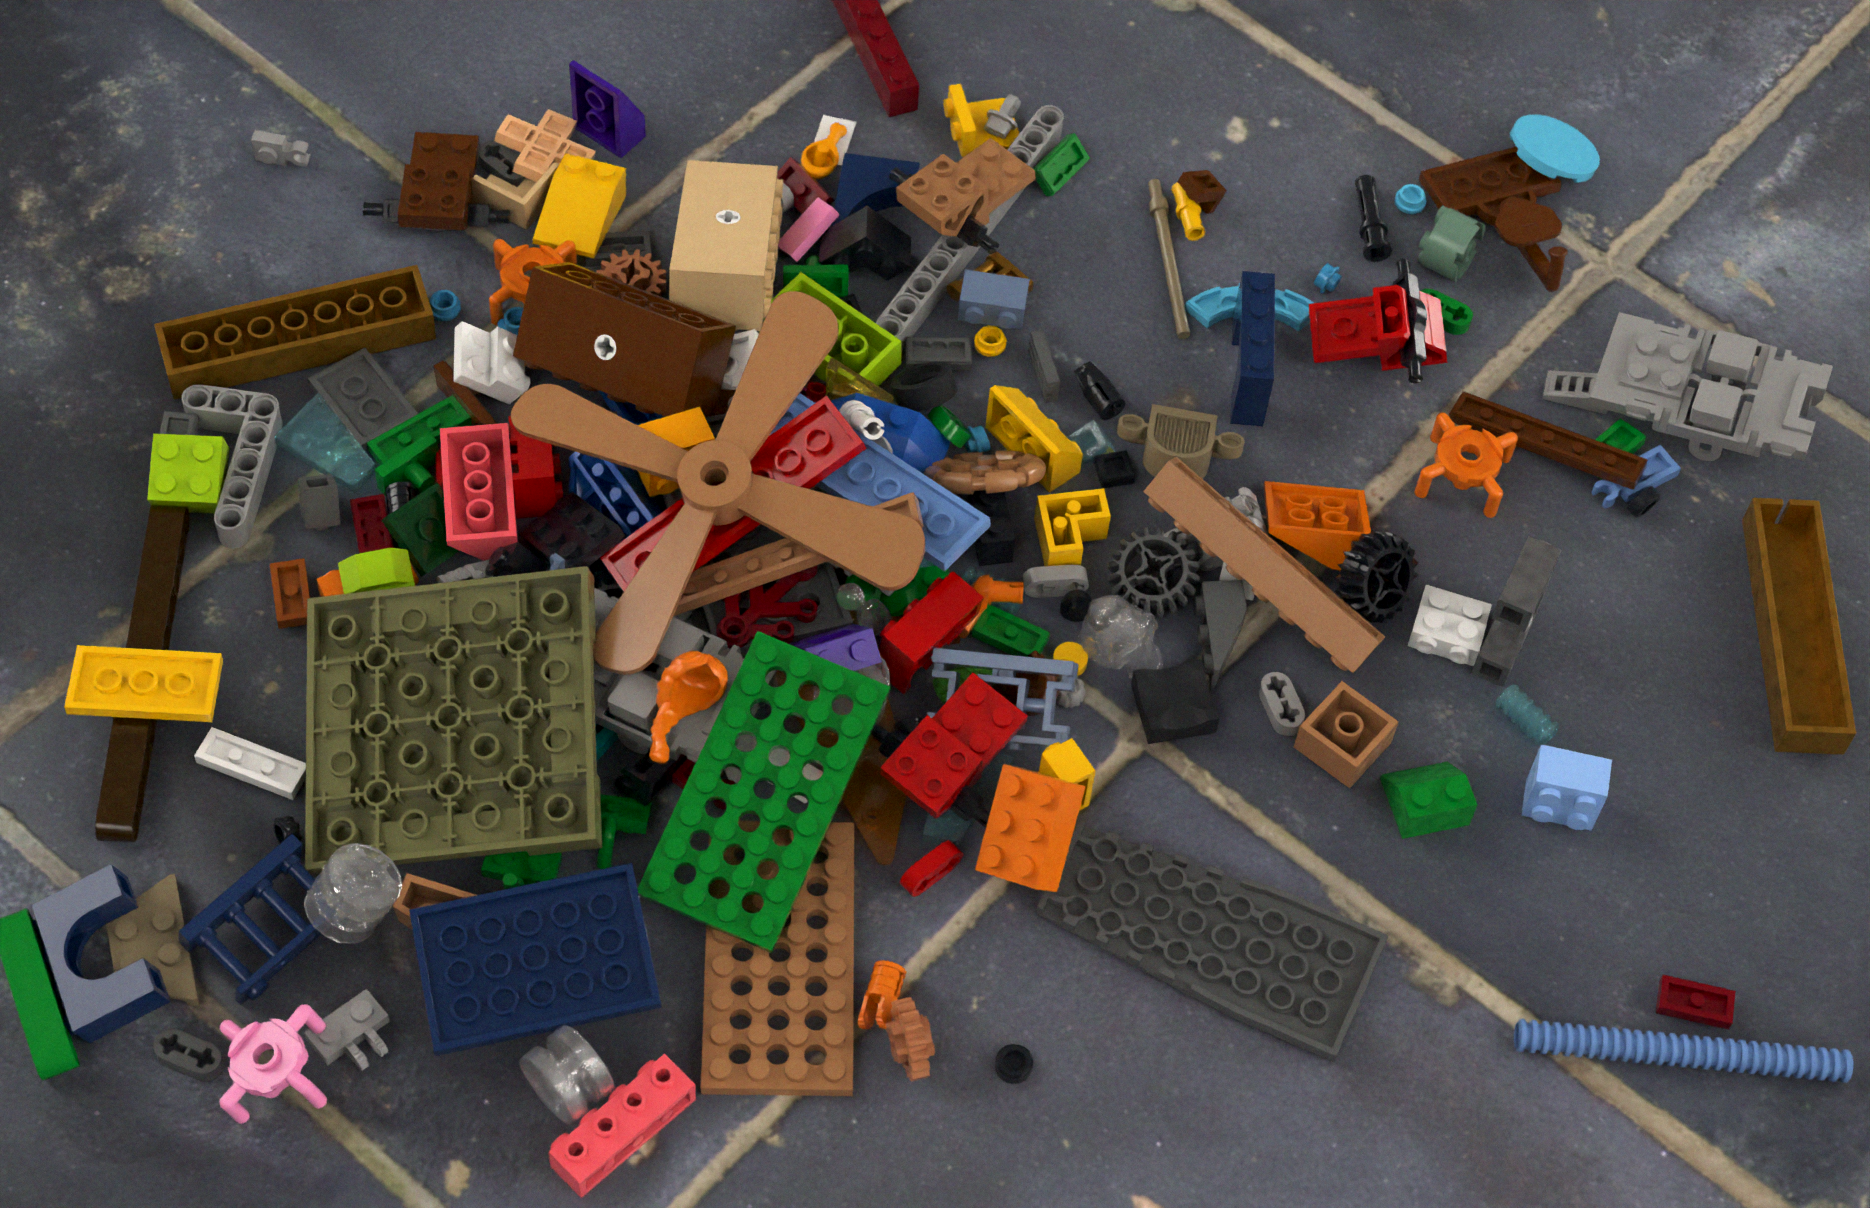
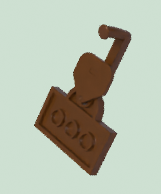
(1504, 194)

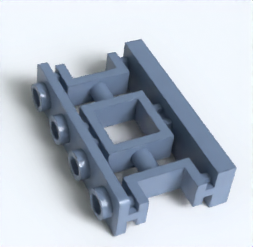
(1004, 673)

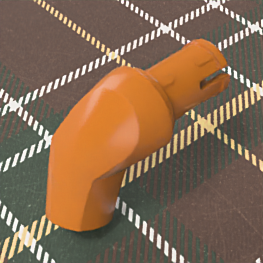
(994, 592)

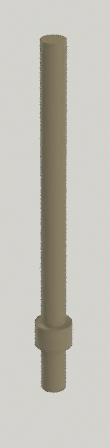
(1159, 210)

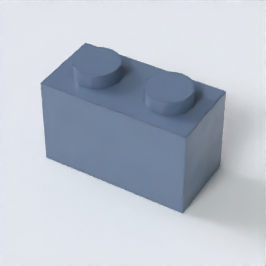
(993, 299)

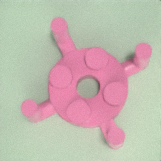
(280, 1071)

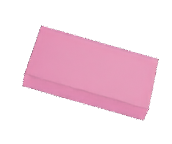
(807, 229)

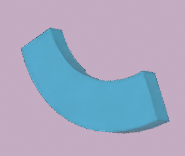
(1220, 303)

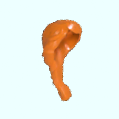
(686, 686)

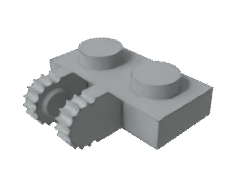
(348, 1027)

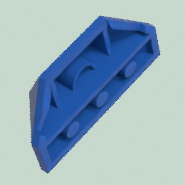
(907, 431)
(612, 491)

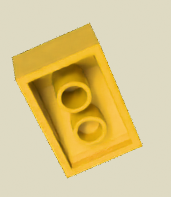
(581, 204)

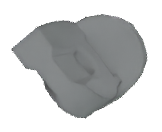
(1001, 121)

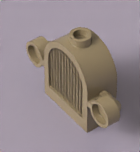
(1181, 435)

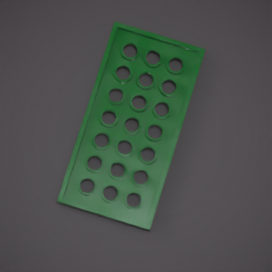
(808, 827)

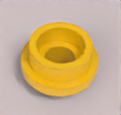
(990, 334)

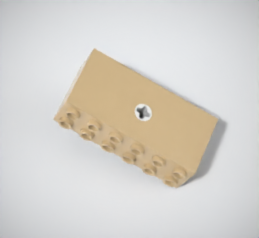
(727, 241)

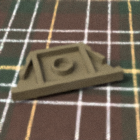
(154, 935)

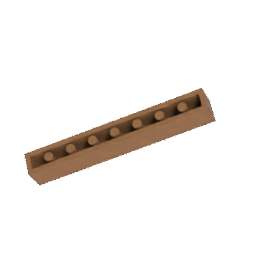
(1263, 564)

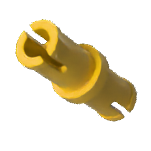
(1188, 213)

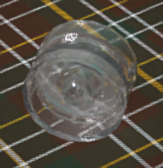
(566, 1074)

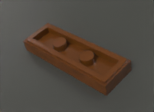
(445, 381)

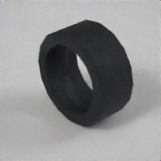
(924, 386)

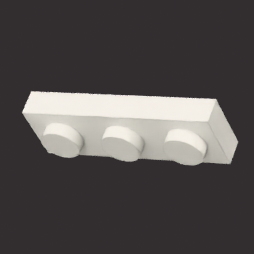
(251, 763)

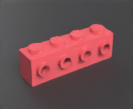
(622, 1124)

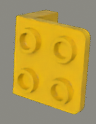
(969, 120)

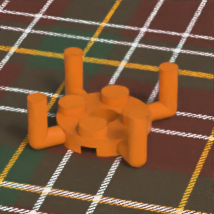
(515, 262)
(1466, 473)

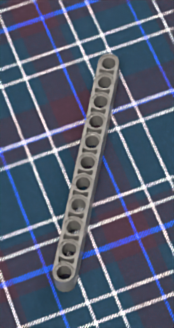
(950, 253)

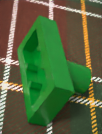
(831, 277)
(410, 465)

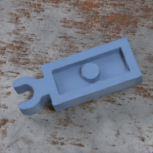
(1658, 471)

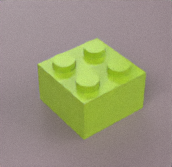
(187, 471)

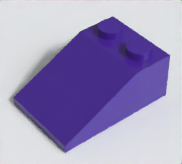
(604, 112)

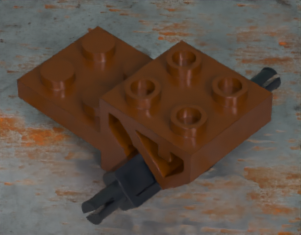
(439, 187)

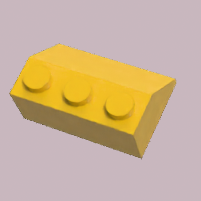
(1024, 428)

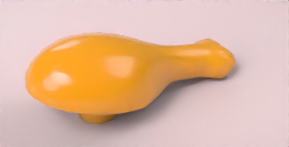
(822, 156)

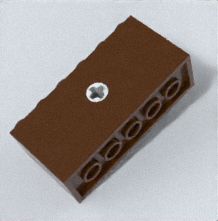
(622, 341)

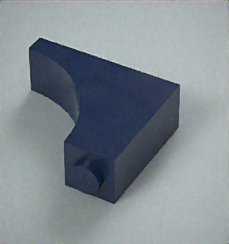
(867, 183)

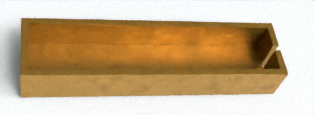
(1798, 627)

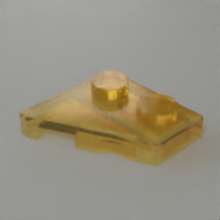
(844, 381)

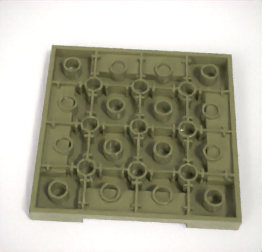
(453, 719)

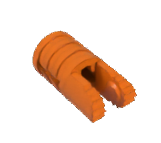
(882, 990)

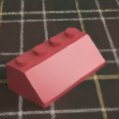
(478, 488)

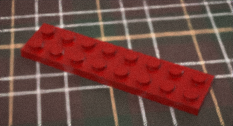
(795, 454)

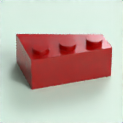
(533, 475)
(927, 625)

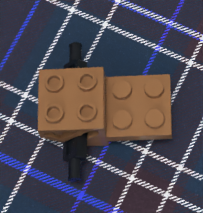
(962, 194)

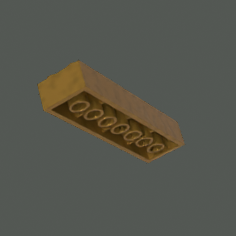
(296, 330)

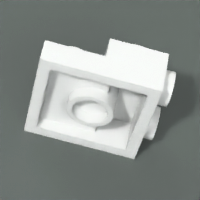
(487, 362)
(1449, 625)

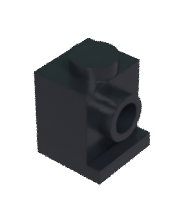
(514, 560)

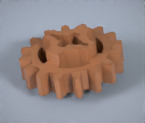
(636, 271)
(910, 1039)

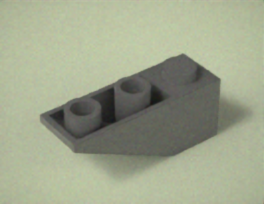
(1222, 617)

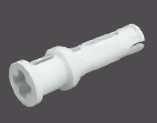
(862, 419)

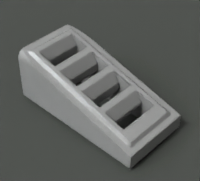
(1574, 398)

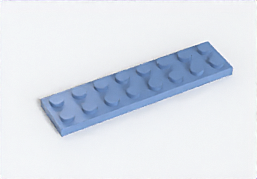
(881, 476)

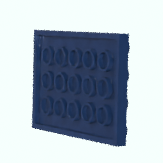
(534, 959)

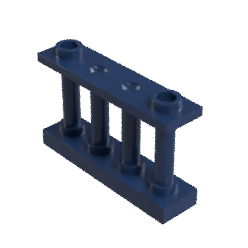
(231, 908)

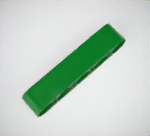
(35, 997)

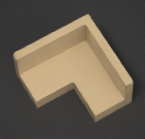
(523, 201)

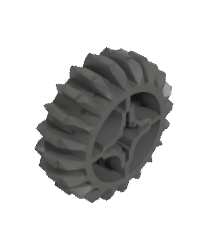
(1141, 546)

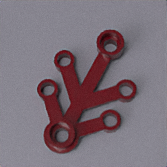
(766, 606)

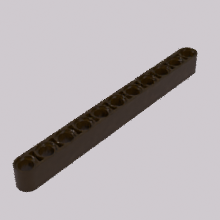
(149, 628)

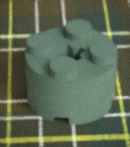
(1451, 243)

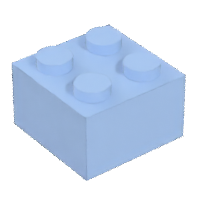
(1566, 787)

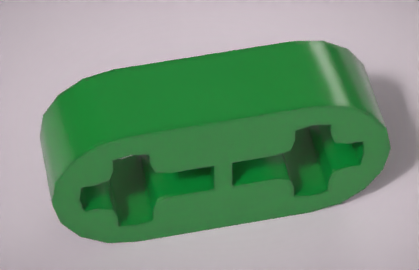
(1451, 309)
(949, 425)

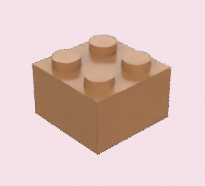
(1345, 734)

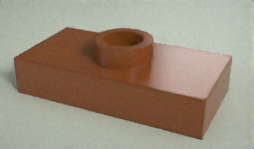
(290, 592)

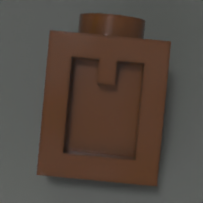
(1203, 189)

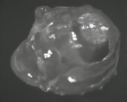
(1120, 635)

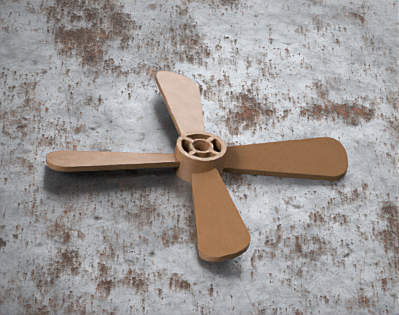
(855, 536)

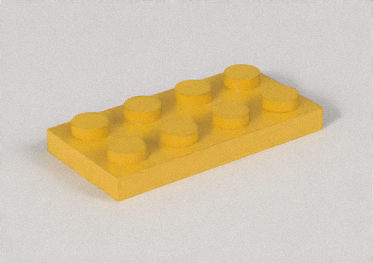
(144, 683)

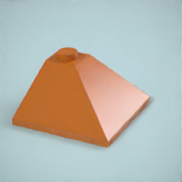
(1316, 519)

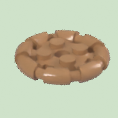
(983, 472)

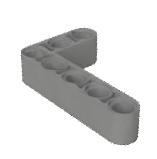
(256, 421)

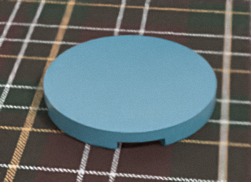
(1554, 148)

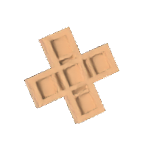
(540, 144)

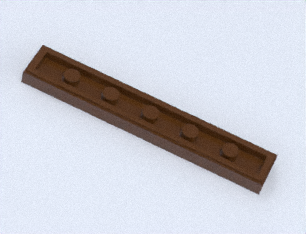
(1550, 440)

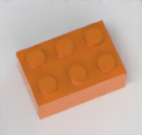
(1030, 828)

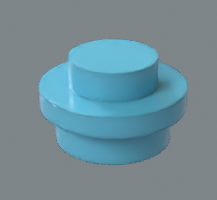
(1410, 199)

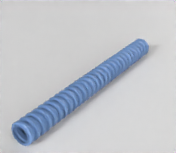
(1684, 1050)

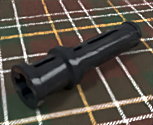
(1373, 228)

